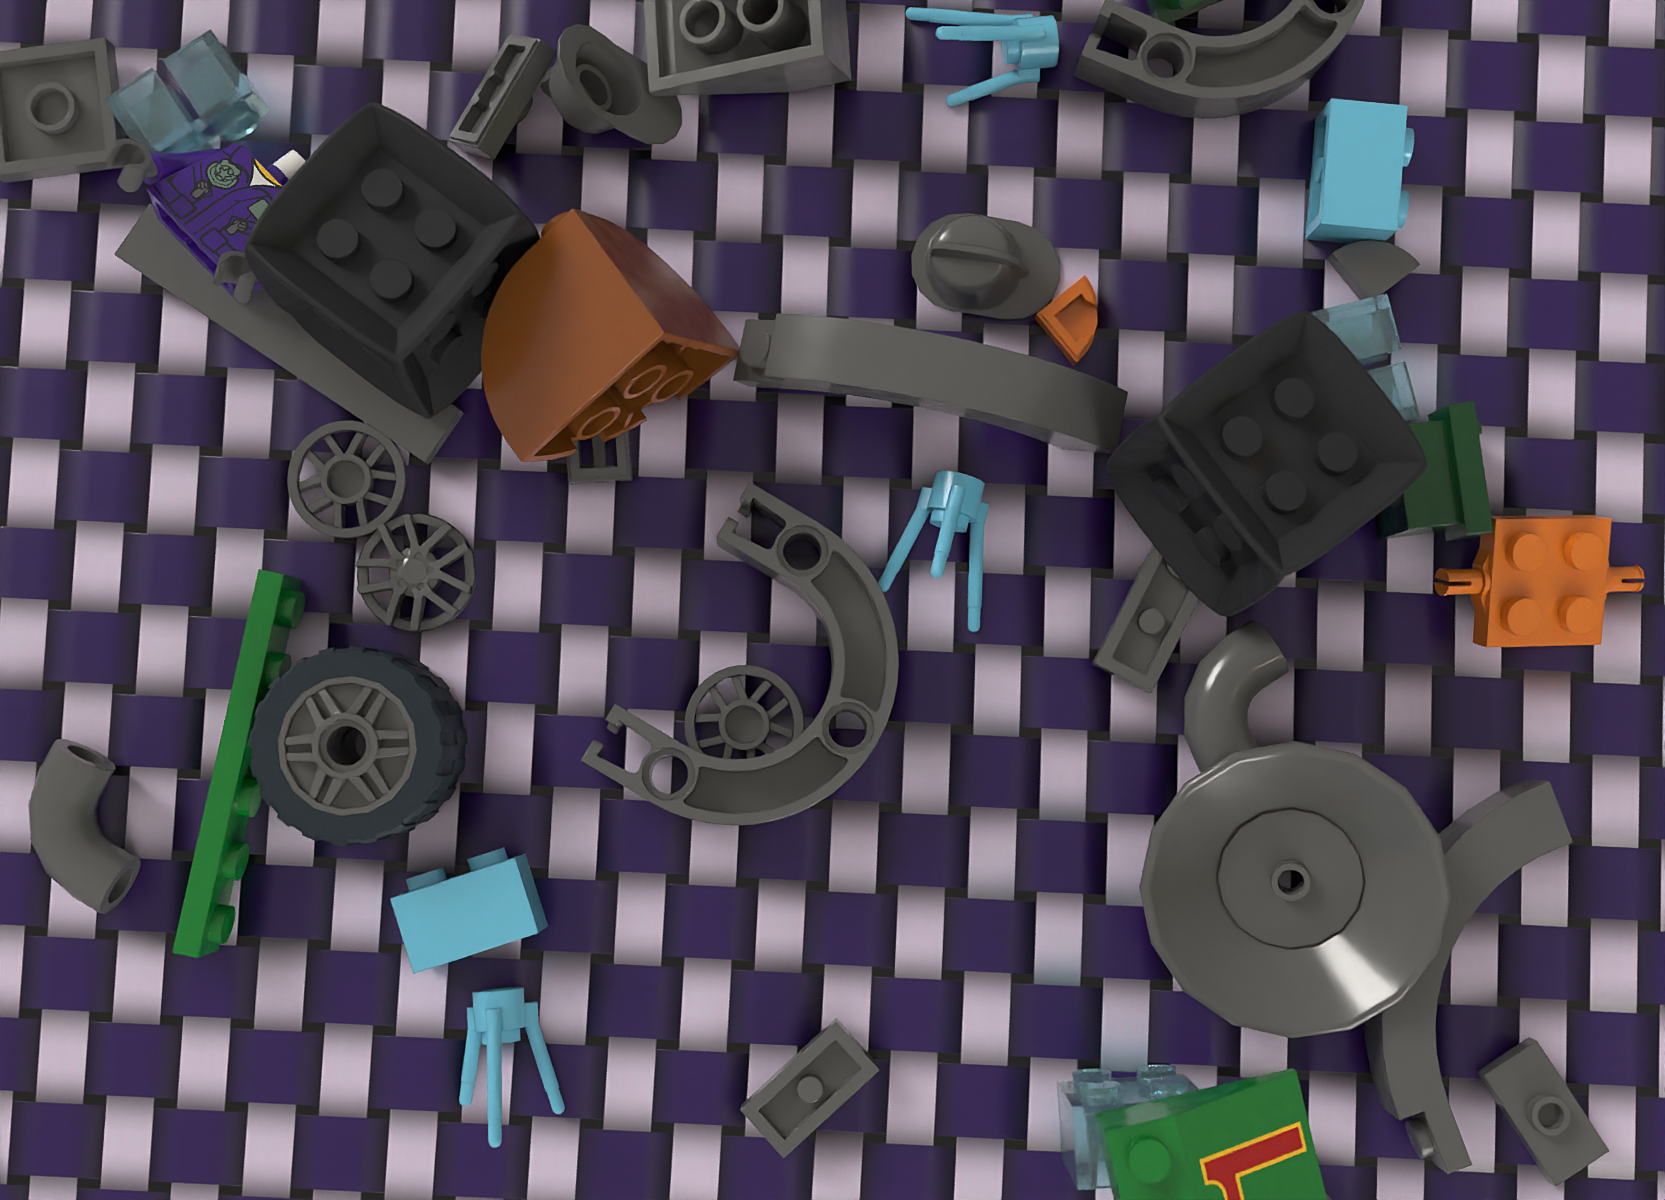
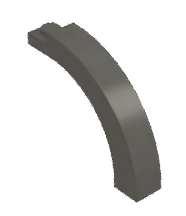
(933, 374)
(1401, 1041)

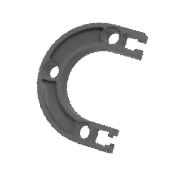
(1214, 72)
(862, 683)

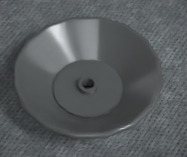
(1307, 953)

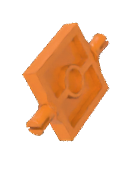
(1541, 581)

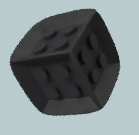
(391, 255)
(1265, 463)

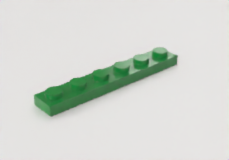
(233, 790)

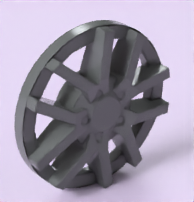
(347, 479)
(416, 572)
(744, 721)

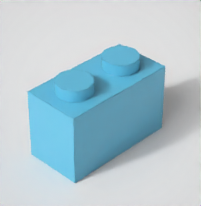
(1358, 172)
(468, 912)

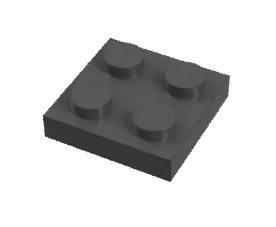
(57, 109)

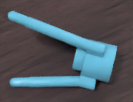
(1024, 40)
(953, 504)
(497, 1020)

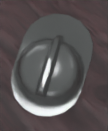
(607, 88)
(985, 266)

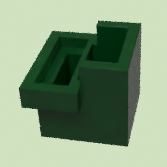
(1453, 487)

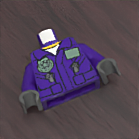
(207, 201)

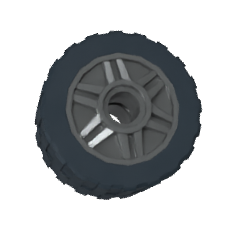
(309, 754)

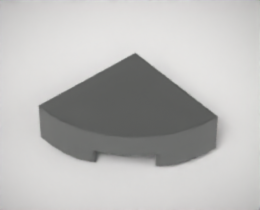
(1372, 266)

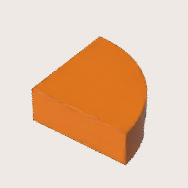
(1072, 320)

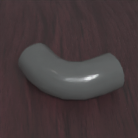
(1223, 691)
(67, 828)

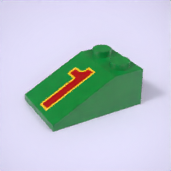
(1214, 1144)

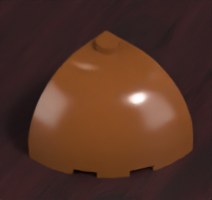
(585, 316)

